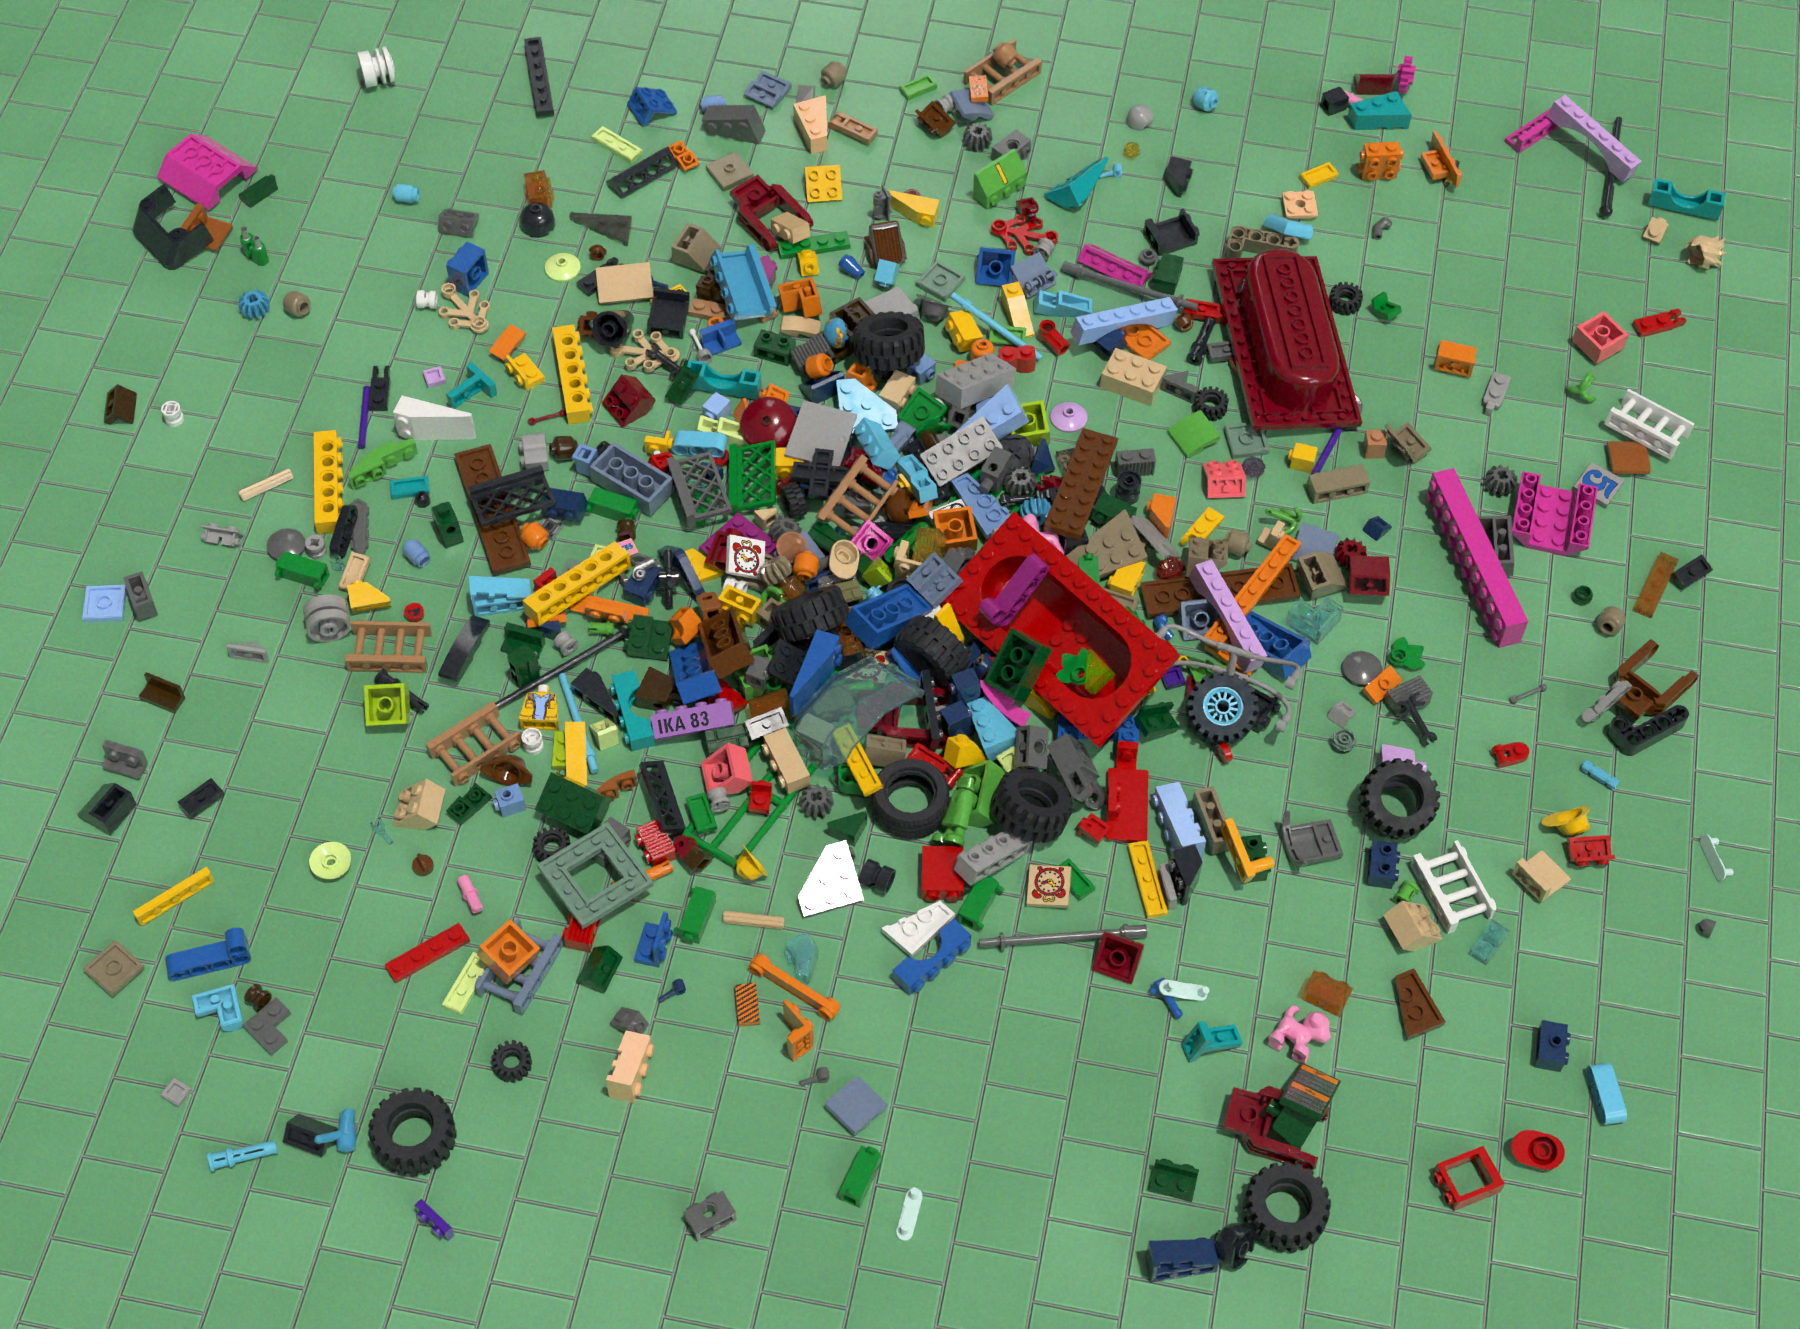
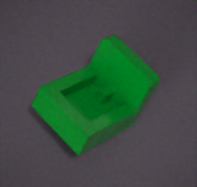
(1384, 308)

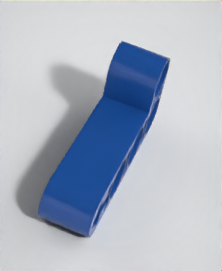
(210, 958)

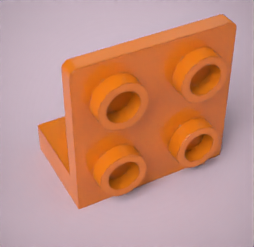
(1455, 358)
(801, 1038)

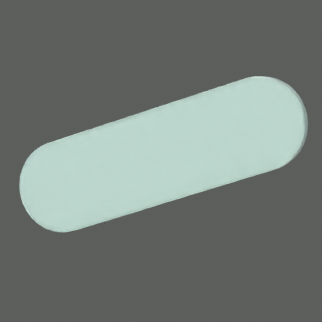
(1708, 846)
(1183, 990)
(909, 1214)

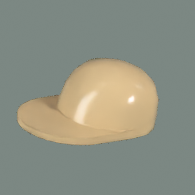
(844, 559)

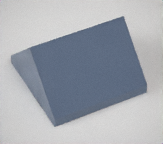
(1196, 616)

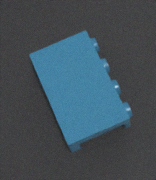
(743, 283)

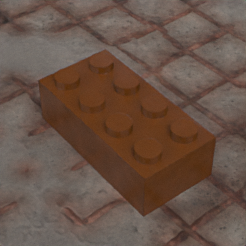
(726, 643)

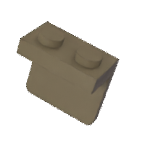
(1408, 442)

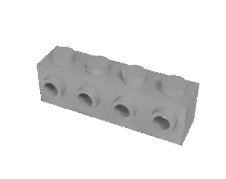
(990, 856)

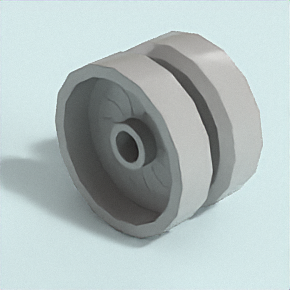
(326, 618)

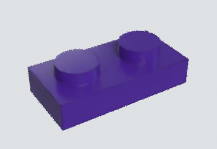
(439, 1226)

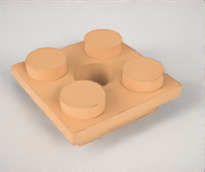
(1294, 199)

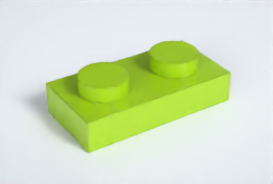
(558, 758)

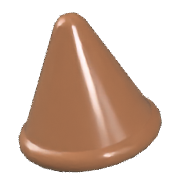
(790, 545)

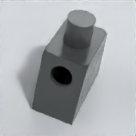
(991, 476)

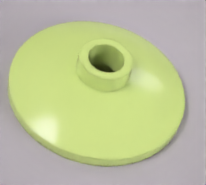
(562, 267)
(328, 853)

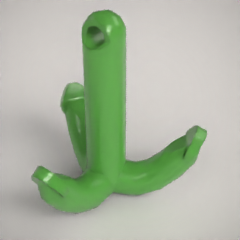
(1586, 382)
(1287, 516)
(772, 591)

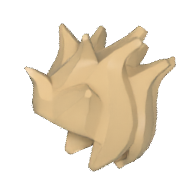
(1705, 251)

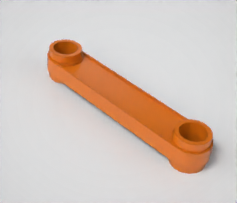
(826, 1007)

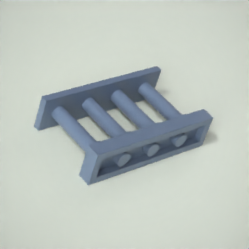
(531, 982)

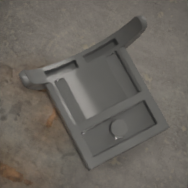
(1310, 841)

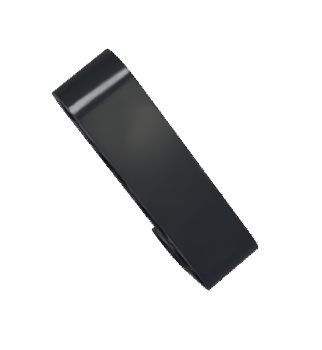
(1653, 728)

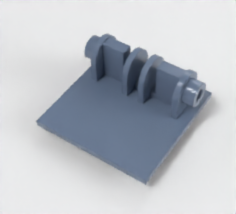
(1033, 274)

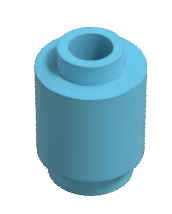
(406, 193)

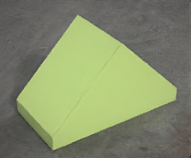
(604, 733)

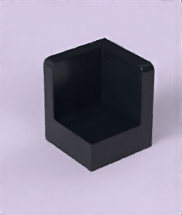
(1334, 101)

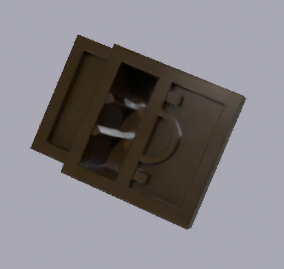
(850, 314)

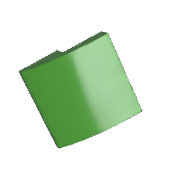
(1193, 434)

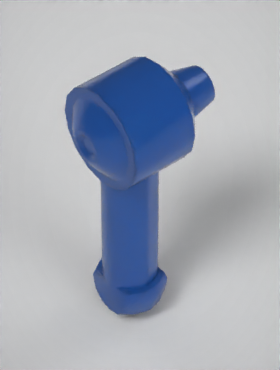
(1177, 1013)

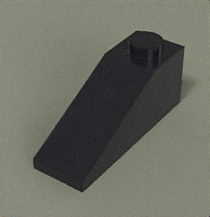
(591, 689)

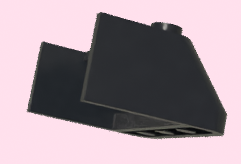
(173, 247)

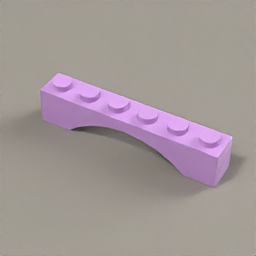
(1619, 159)
(1212, 586)

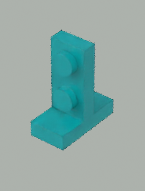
(475, 383)
(1206, 1039)

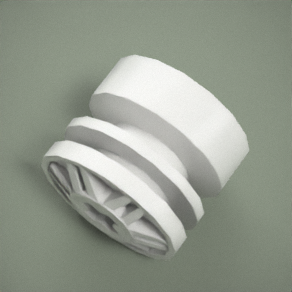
(376, 67)

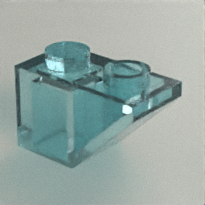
(803, 954)

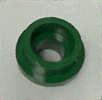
(1585, 591)

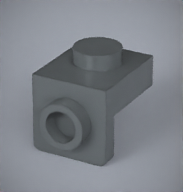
(629, 1020)

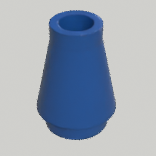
(850, 266)

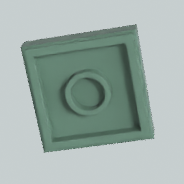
(940, 281)
(1245, 441)

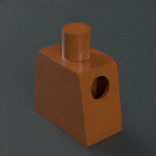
(708, 605)

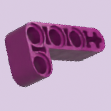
(1015, 593)

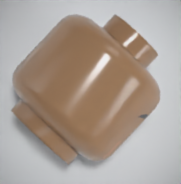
(1005, 54)

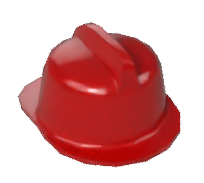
(1538, 1149)

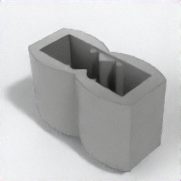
(534, 451)

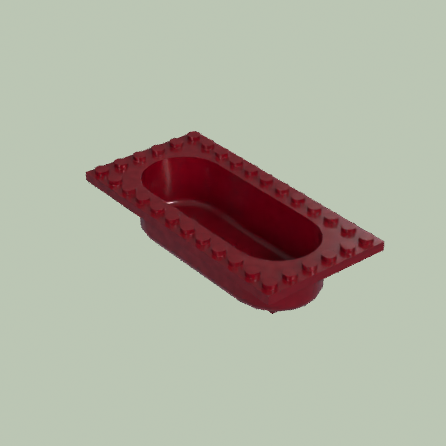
(1285, 342)

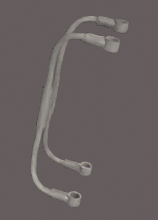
(1234, 653)

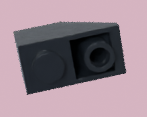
(1177, 174)

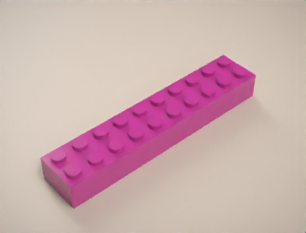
(1476, 558)

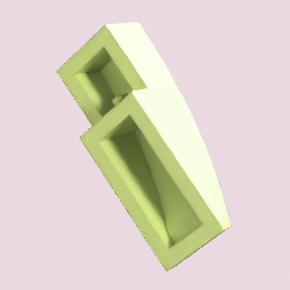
(725, 426)

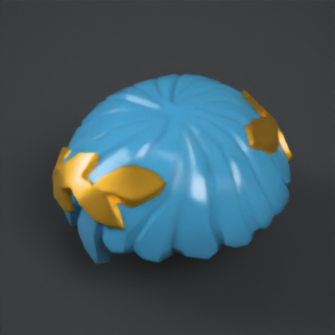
(835, 332)

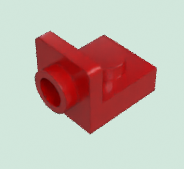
(660, 461)
(544, 579)
(1126, 755)
(760, 797)
(1093, 828)

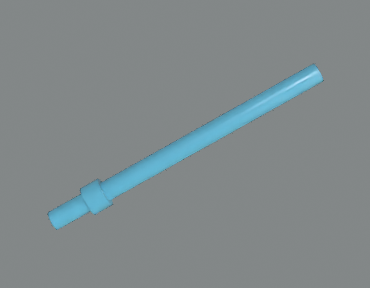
(967, 306)
(590, 754)

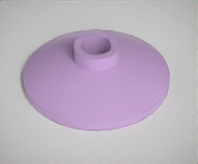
(1068, 417)

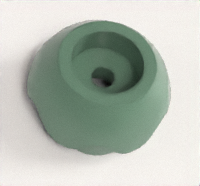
(1344, 734)

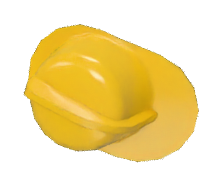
(1570, 821)
(749, 867)

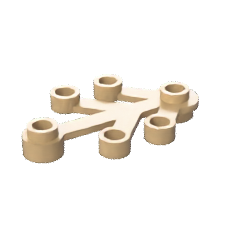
(477, 323)
(670, 352)

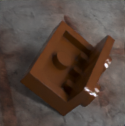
(936, 119)

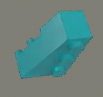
(1379, 111)

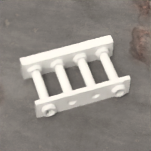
(1644, 434)
(1441, 901)

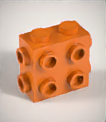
(1380, 160)

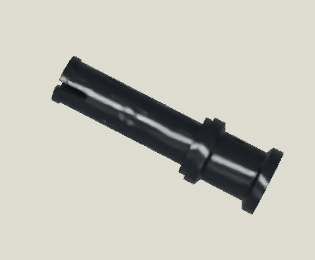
(1208, 326)
(415, 702)

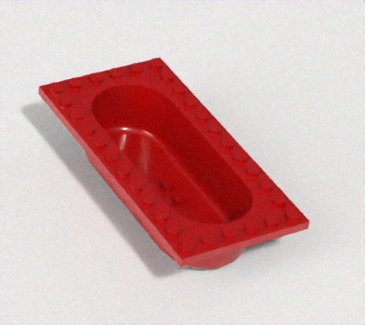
(1067, 615)

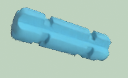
(1600, 775)

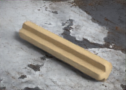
(265, 484)
(753, 919)

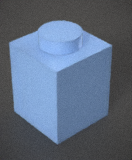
(716, 407)

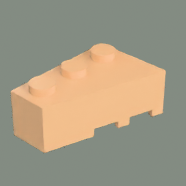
(812, 123)
(630, 1067)

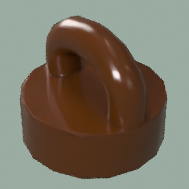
(1182, 320)
(423, 865)

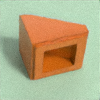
(740, 409)

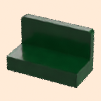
(259, 191)
(681, 383)
(519, 635)
(600, 968)

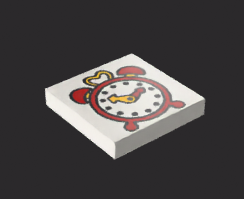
(744, 556)

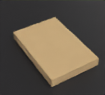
(624, 283)

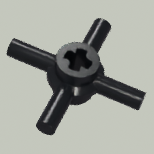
(668, 578)

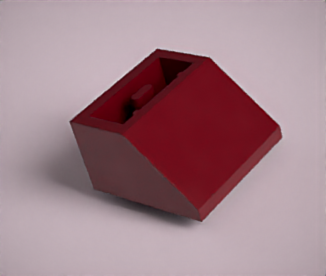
(628, 400)
(1369, 575)

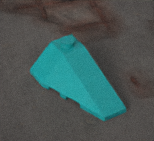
(1077, 186)

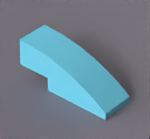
(1062, 304)
(917, 476)

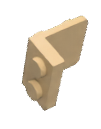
(903, 565)

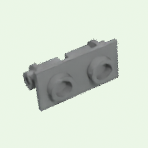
(214, 532)

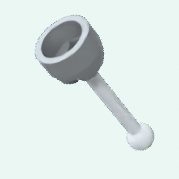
(702, 351)

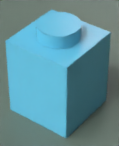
(886, 273)

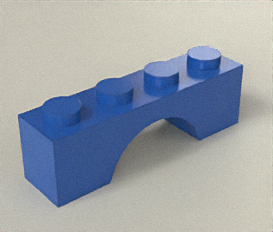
(913, 974)

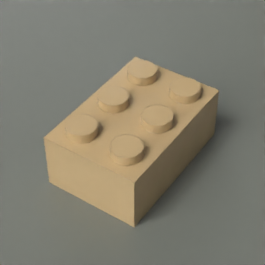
(1133, 377)

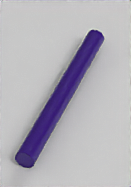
(364, 418)
(1327, 450)

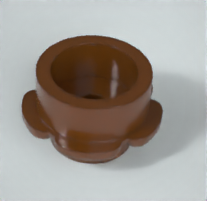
(597, 252)

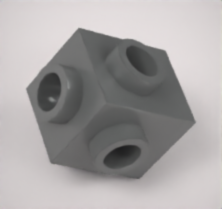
(955, 416)

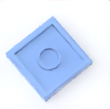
(104, 603)

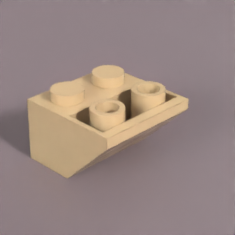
(419, 805)
(1412, 926)

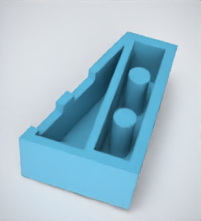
(498, 594)
(992, 727)

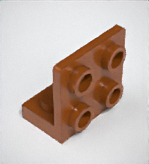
(218, 229)

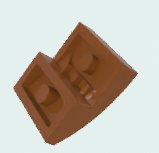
(1628, 457)

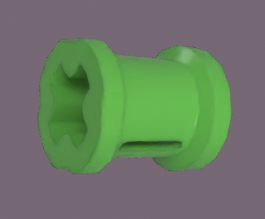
(1407, 892)

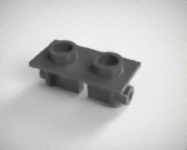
(881, 204)

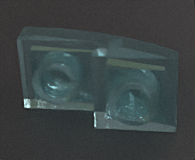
(1489, 942)

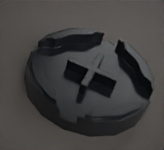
(1021, 450)

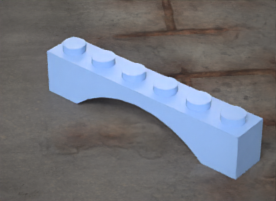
(1095, 325)

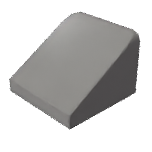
(1341, 713)

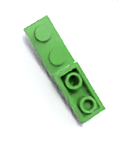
(375, 462)

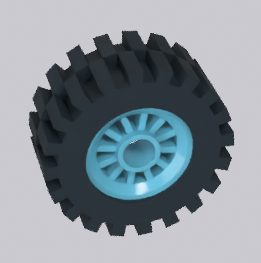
(1216, 730)

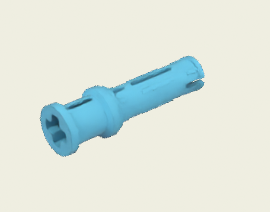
(230, 1160)

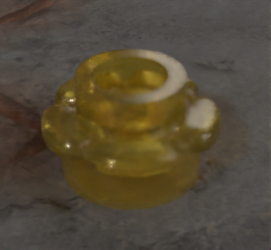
(1131, 150)

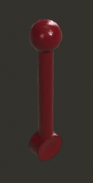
(532, 421)

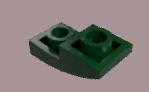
(469, 804)

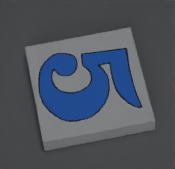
(1607, 483)

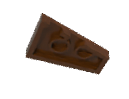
(1416, 1005)

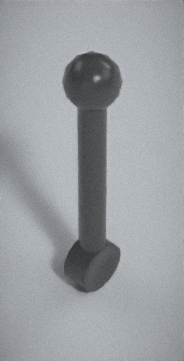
(1514, 699)

